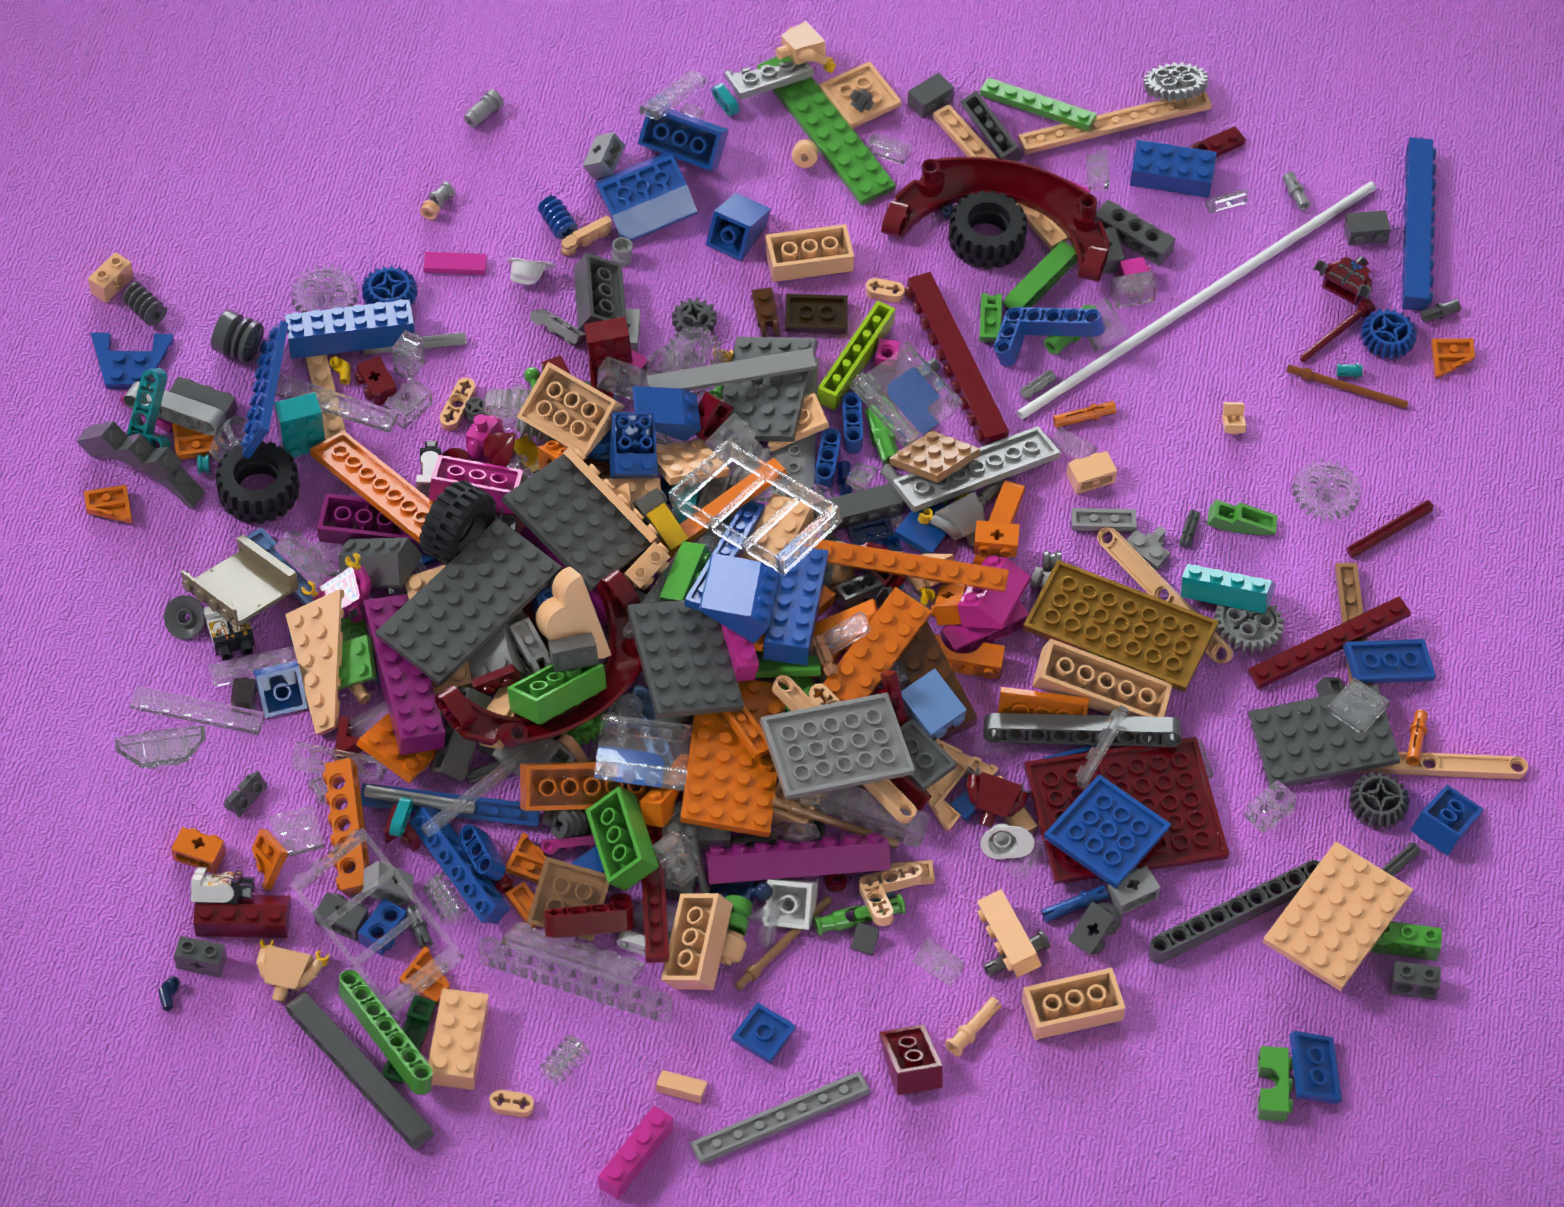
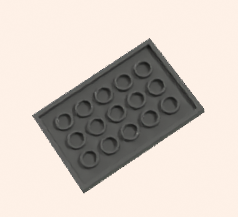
(772, 403)
(576, 521)
(684, 660)
(1309, 744)

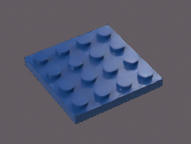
(1107, 831)

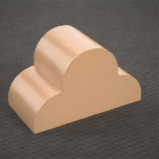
(570, 612)

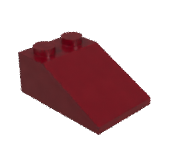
(911, 1060)

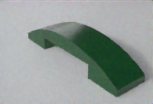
(416, 1029)

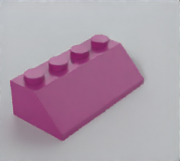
(488, 477)
(992, 608)

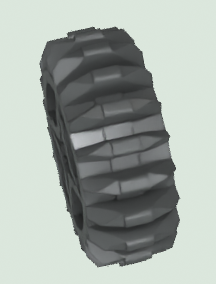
(1368, 804)

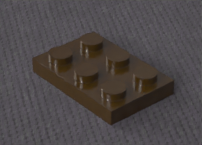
(816, 313)

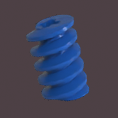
(557, 217)

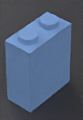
(933, 704)

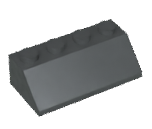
(598, 290)
(385, 559)

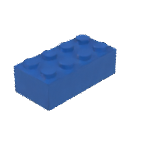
(685, 138)
(1173, 168)

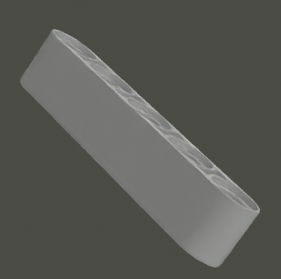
(183, 411)

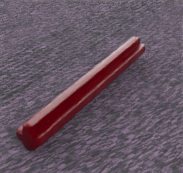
(1390, 528)

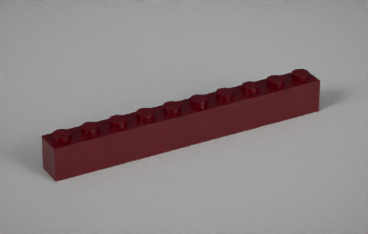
(956, 359)

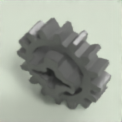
(695, 315)

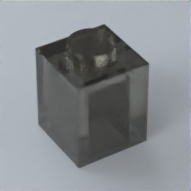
(244, 693)

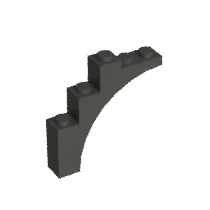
(159, 463)

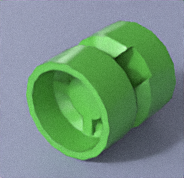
(740, 911)

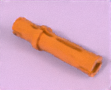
(1080, 415)
(1417, 731)

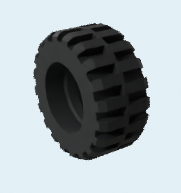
(987, 209)
(257, 504)
(456, 520)

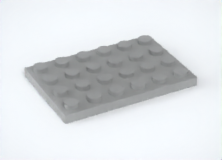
(836, 746)

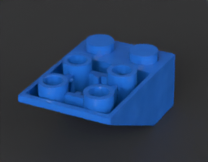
(633, 445)

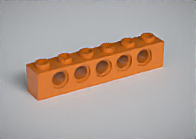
(336, 773)

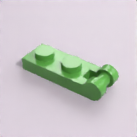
(990, 317)

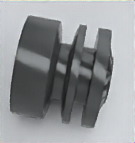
(237, 336)

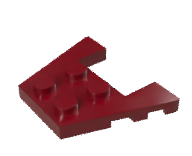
(892, 687)

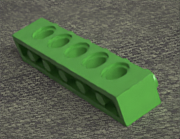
(1410, 941)

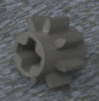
(862, 99)

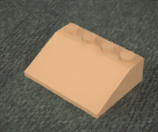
(569, 410)

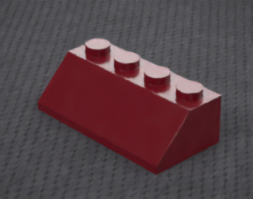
(255, 917)

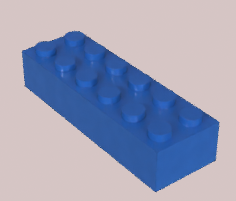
(348, 328)
(796, 609)

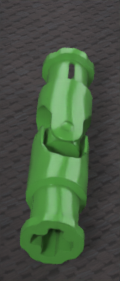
(838, 921)

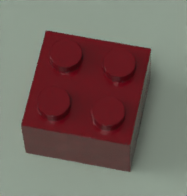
(608, 339)

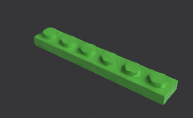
(1038, 104)

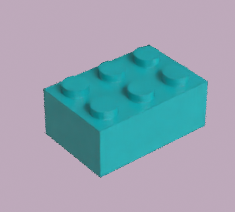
(299, 424)

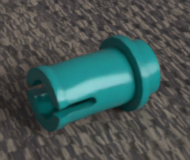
(1349, 370)

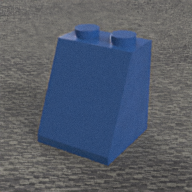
(737, 226)

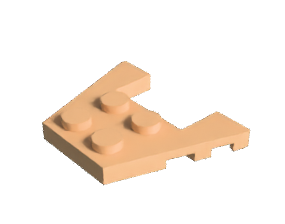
(943, 811)

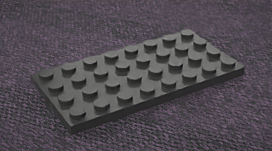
(468, 601)

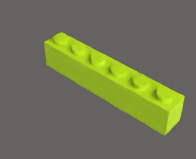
(856, 355)

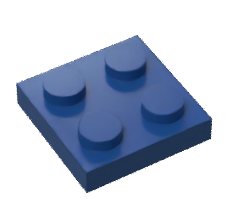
(763, 1032)

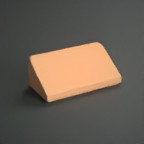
(681, 1086)

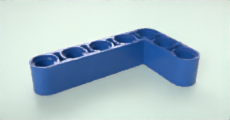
(1043, 321)

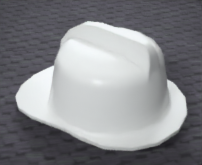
(527, 271)
(1007, 842)

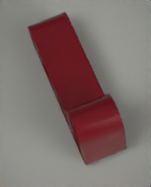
(591, 919)

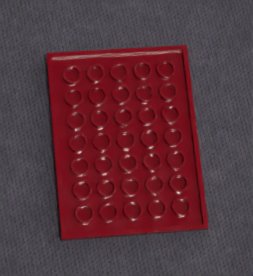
(1161, 778)

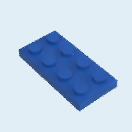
(1389, 661)

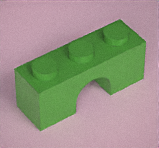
(1275, 1065)

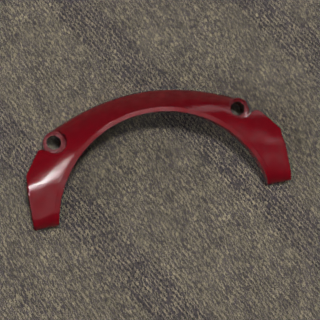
(1060, 200)
(620, 670)

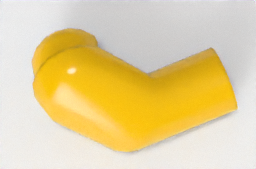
(342, 368)

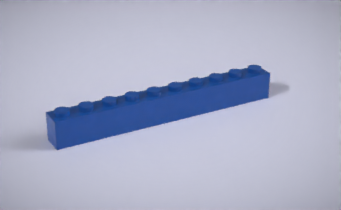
(1417, 224)

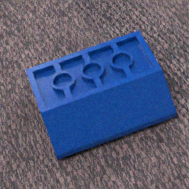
(647, 197)

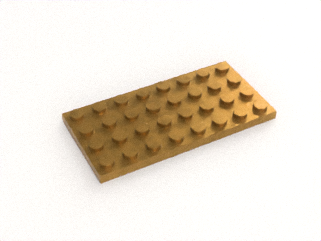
(1121, 624)

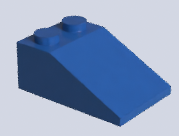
(673, 408)
(1446, 819)

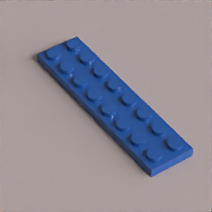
(264, 389)

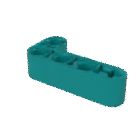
(151, 409)

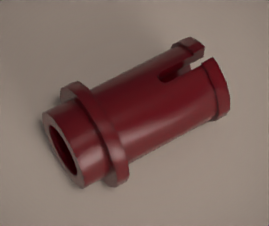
(504, 884)

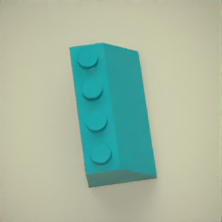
(1227, 588)

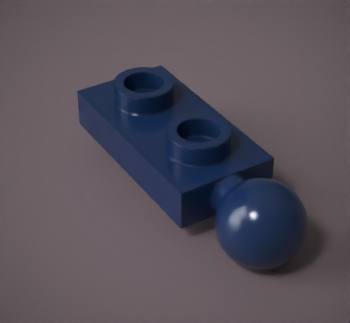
(745, 889)

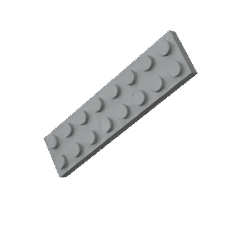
(995, 463)

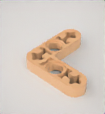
(879, 891)

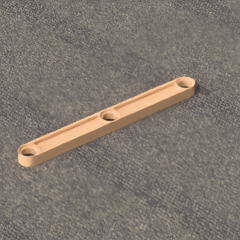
(1154, 583)
(1458, 766)
(883, 790)

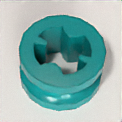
(203, 464)

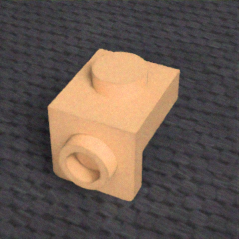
(1233, 418)

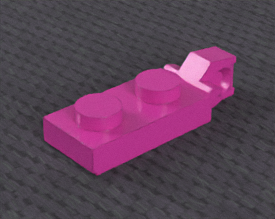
(550, 846)

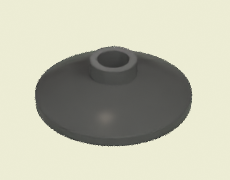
(175, 617)

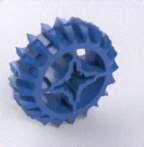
(399, 283)
(1391, 328)

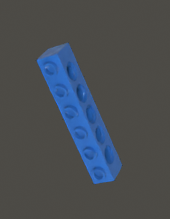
(451, 856)

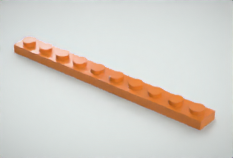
(915, 566)

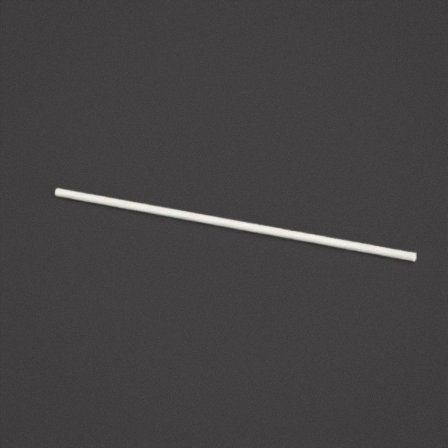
(1195, 301)

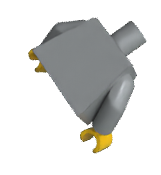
(957, 518)

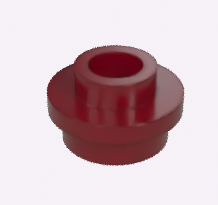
(836, 887)

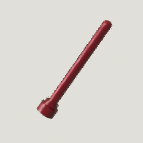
(1364, 309)

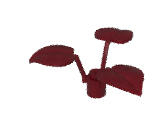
(496, 447)

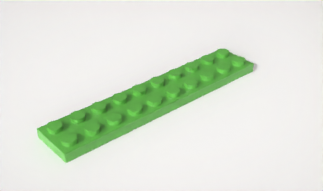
(833, 137)

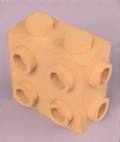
(651, 561)

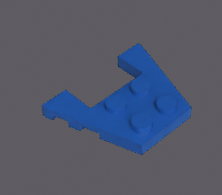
(125, 368)

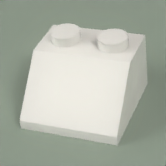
(797, 899)

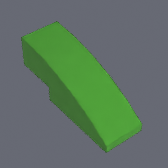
(1241, 518)

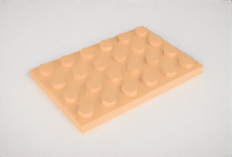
(1337, 916)

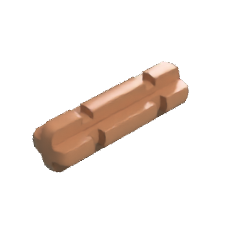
(824, 656)

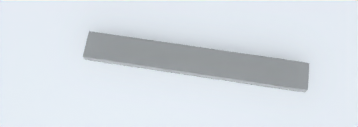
(736, 371)
(779, 1118)

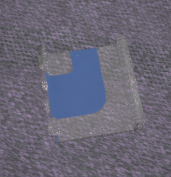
(906, 395)
(642, 752)

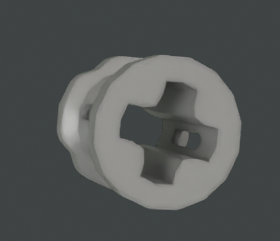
(442, 194)

